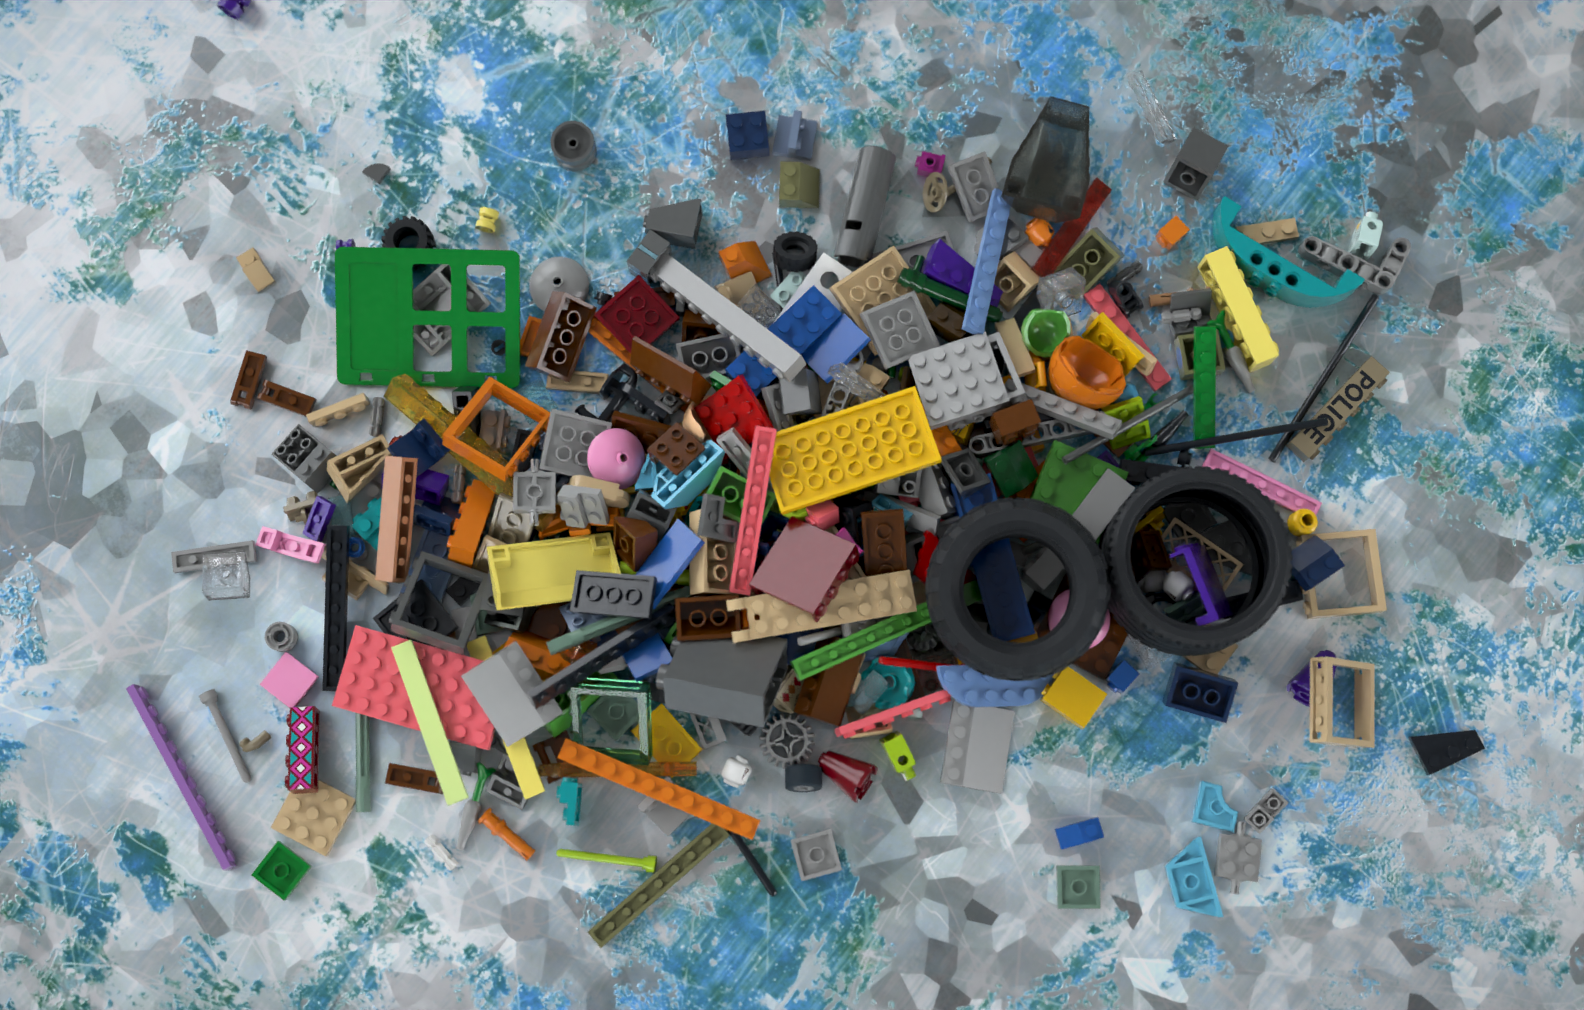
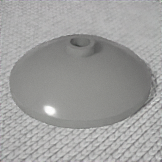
(572, 277)

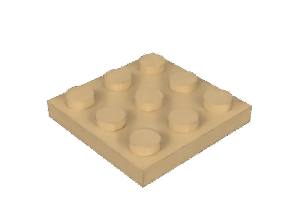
(315, 817)

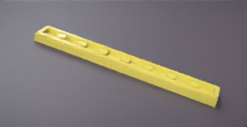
(518, 752)

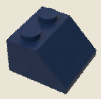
(1314, 562)

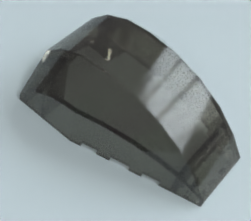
(1052, 164)

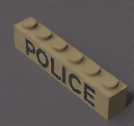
(1338, 408)

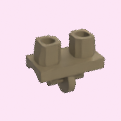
(300, 510)

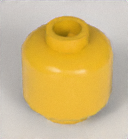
(1302, 522)

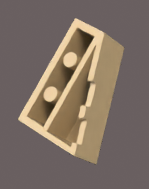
(358, 466)

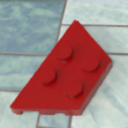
(924, 557)

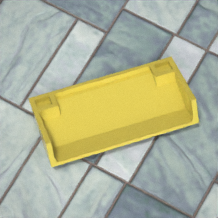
(546, 569)

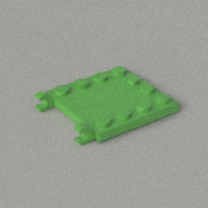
(1070, 483)

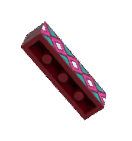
(303, 750)

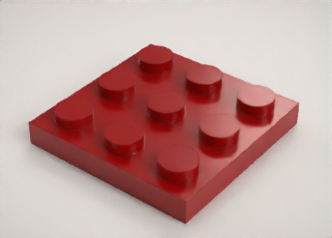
(733, 407)

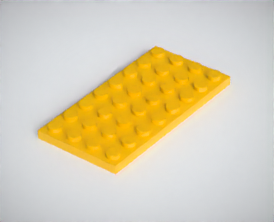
(851, 450)

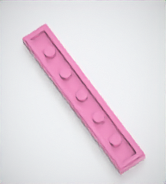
(1273, 489)

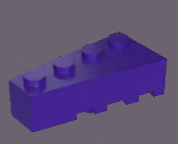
(952, 270)

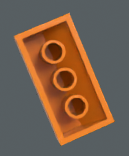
(538, 654)

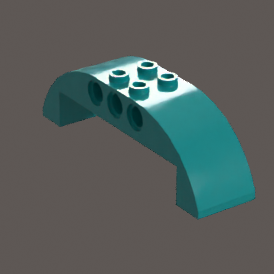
(1274, 273)

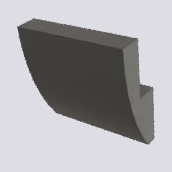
(505, 784)

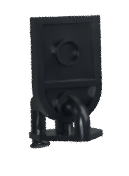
(623, 393)

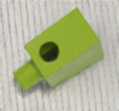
(894, 747)

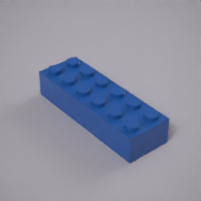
(796, 327)

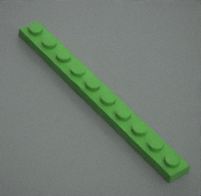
(871, 637)

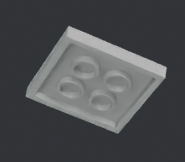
(899, 329)
(568, 443)

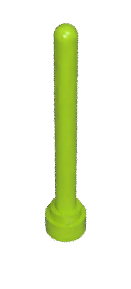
(647, 863)

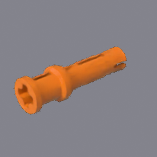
(499, 828)

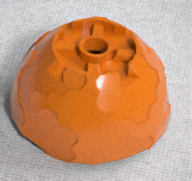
(1085, 373)

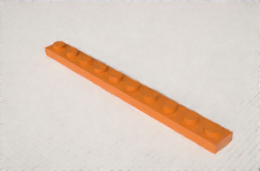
(659, 789)

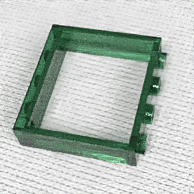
(619, 688)

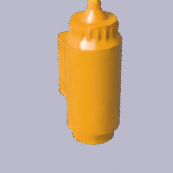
(1037, 379)

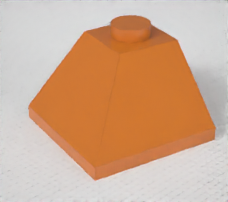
(744, 258)

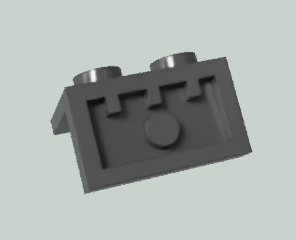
(1187, 300)

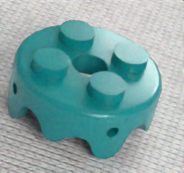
(902, 688)

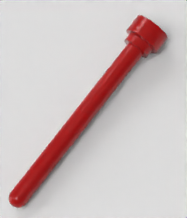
(910, 663)

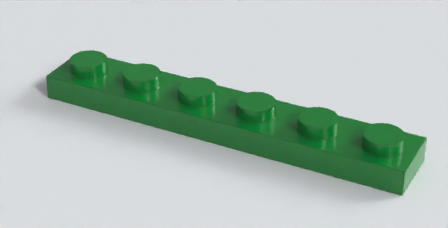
(1204, 383)

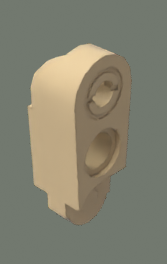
(612, 494)

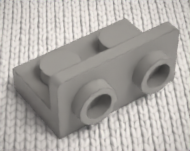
(494, 429)

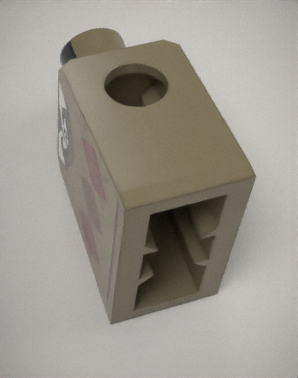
(788, 692)

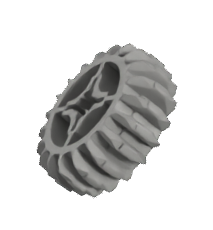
(783, 722)

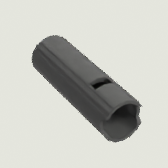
(864, 206)

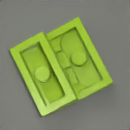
(1124, 411)

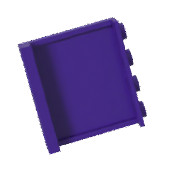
(1206, 581)

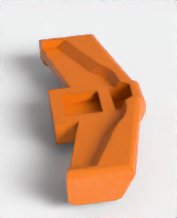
(559, 525)

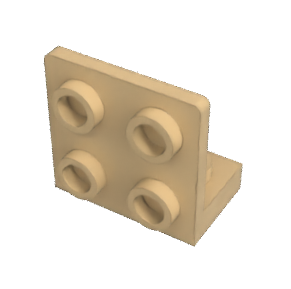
(736, 287)

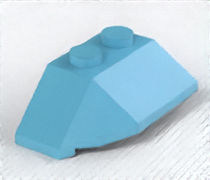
(680, 490)

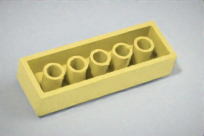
(1241, 313)

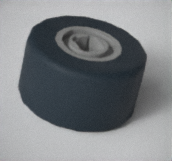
(803, 778)

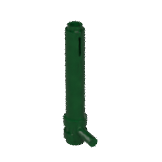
(921, 283)

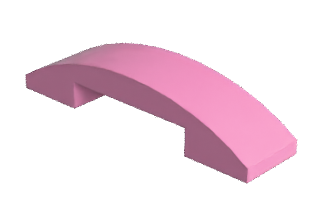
(290, 545)

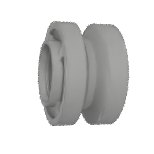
(290, 636)

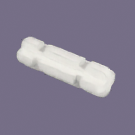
(441, 852)

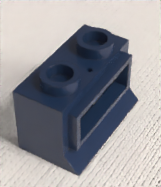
(768, 529)

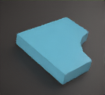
(1212, 809)

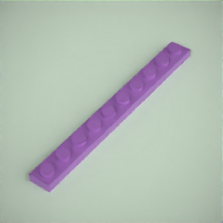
(185, 783)

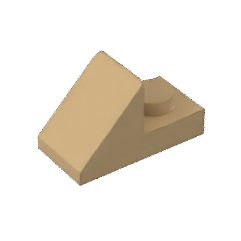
(255, 269)

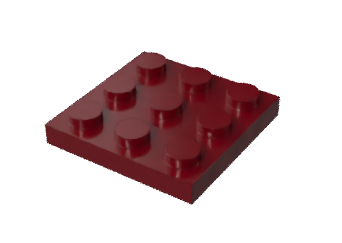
(638, 313)

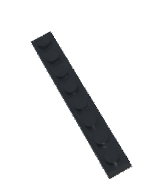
(335, 604)
(602, 656)

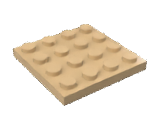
(873, 286)

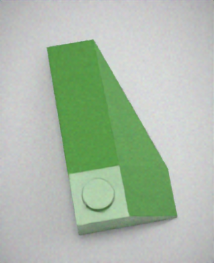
(563, 721)

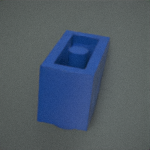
(1079, 833)

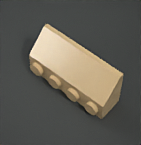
(712, 564)

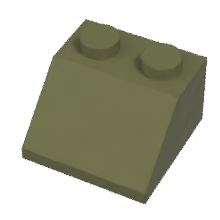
(799, 185)

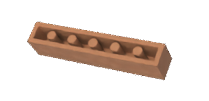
(396, 519)

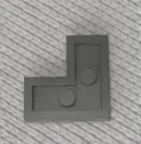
(711, 521)

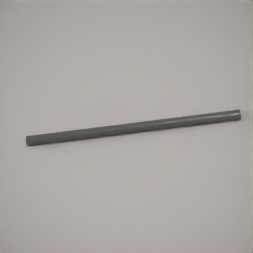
(1129, 424)

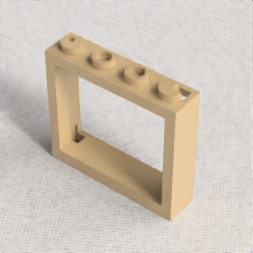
(1374, 575)
(1322, 702)

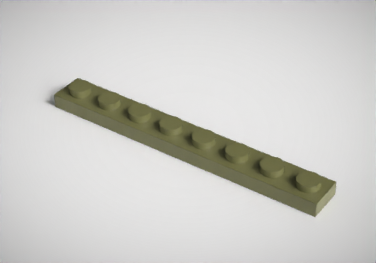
(658, 884)

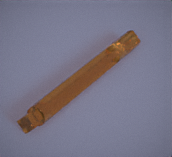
(654, 768)

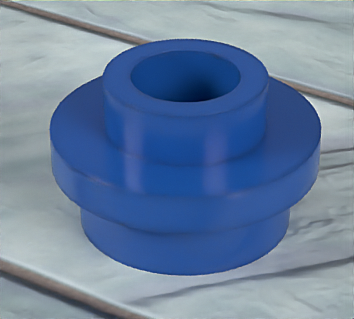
(355, 540)

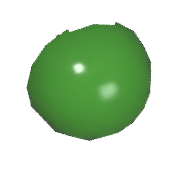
(1044, 330)

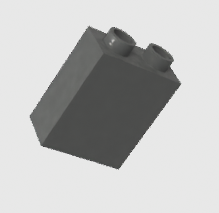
(725, 677)

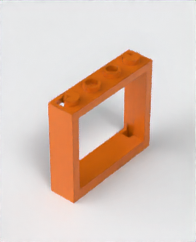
(513, 399)

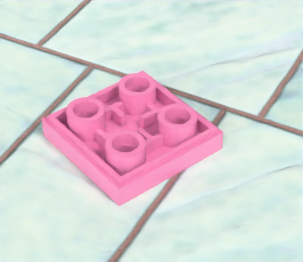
(289, 680)

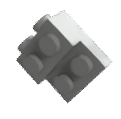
(582, 506)

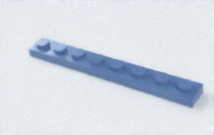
(986, 264)

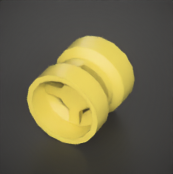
(487, 220)

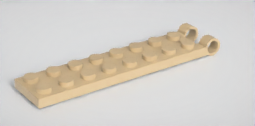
(855, 601)

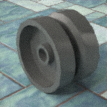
(573, 146)

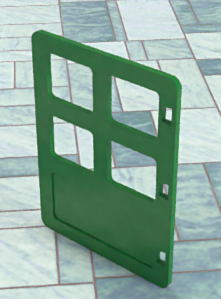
(379, 317)

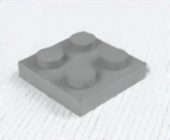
(816, 855)

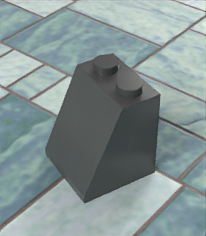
(1195, 164)
(676, 222)

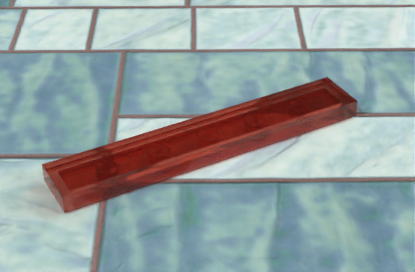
(1071, 230)

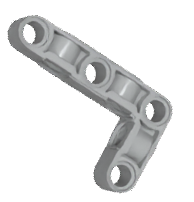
(1331, 258)

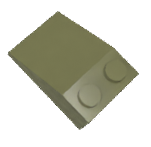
(1092, 257)

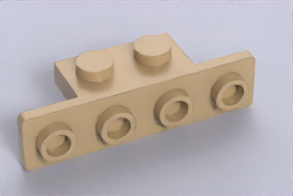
(359, 579)

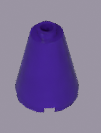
(1301, 681)

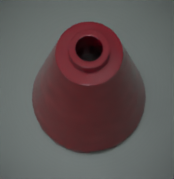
(848, 773)

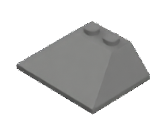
(435, 295)

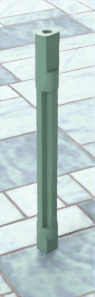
(607, 625)
(363, 786)

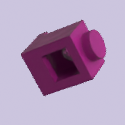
(925, 169)

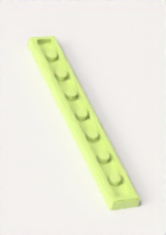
(430, 722)

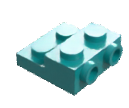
(368, 523)
(570, 793)

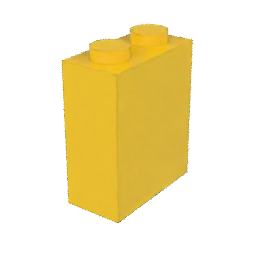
(1073, 697)

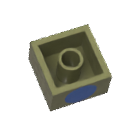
(1185, 356)

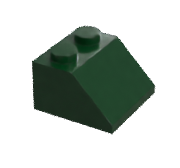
(1011, 468)

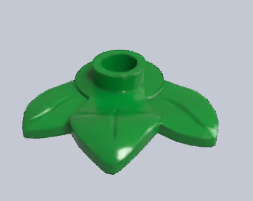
(1134, 451)

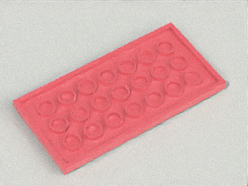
(375, 688)

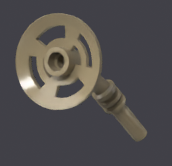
(939, 191)

